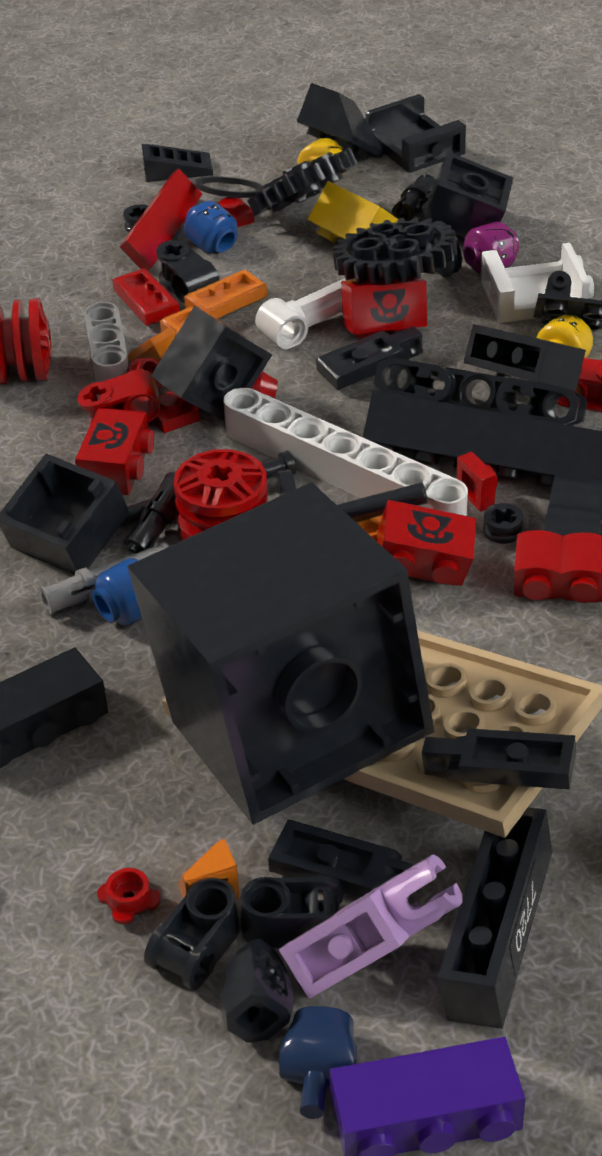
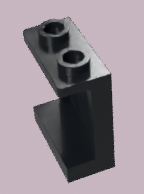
(412, 136)

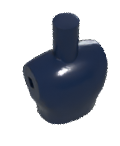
(312, 1046)

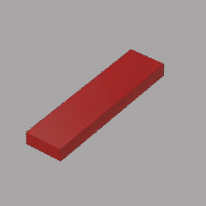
(160, 220)

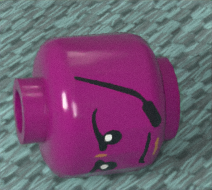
(488, 238)

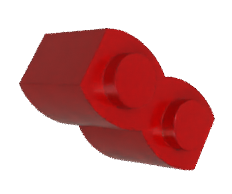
(558, 566)

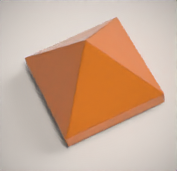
(154, 347)

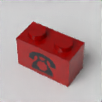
(383, 307)
(117, 446)
(428, 541)

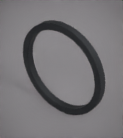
(199, 184)

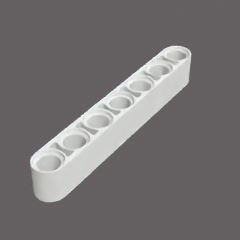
(333, 452)

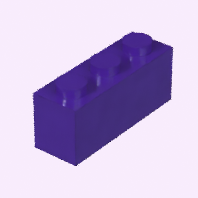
(428, 1099)

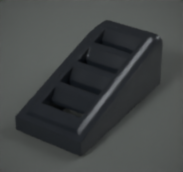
(163, 161)

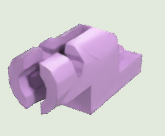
(368, 928)

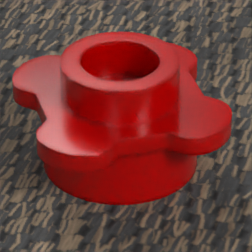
(123, 883)

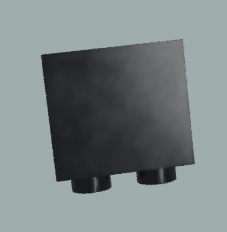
(285, 649)

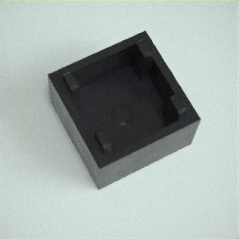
(468, 195)
(209, 362)
(63, 514)

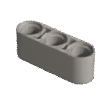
(106, 341)

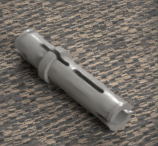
(62, 594)

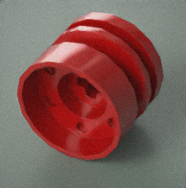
(25, 341)
(217, 488)

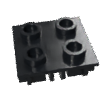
(558, 302)

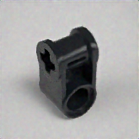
(184, 269)
(287, 907)
(192, 938)

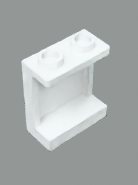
(516, 289)

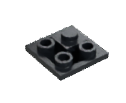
(338, 118)

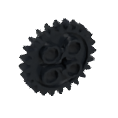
(302, 182)
(394, 251)

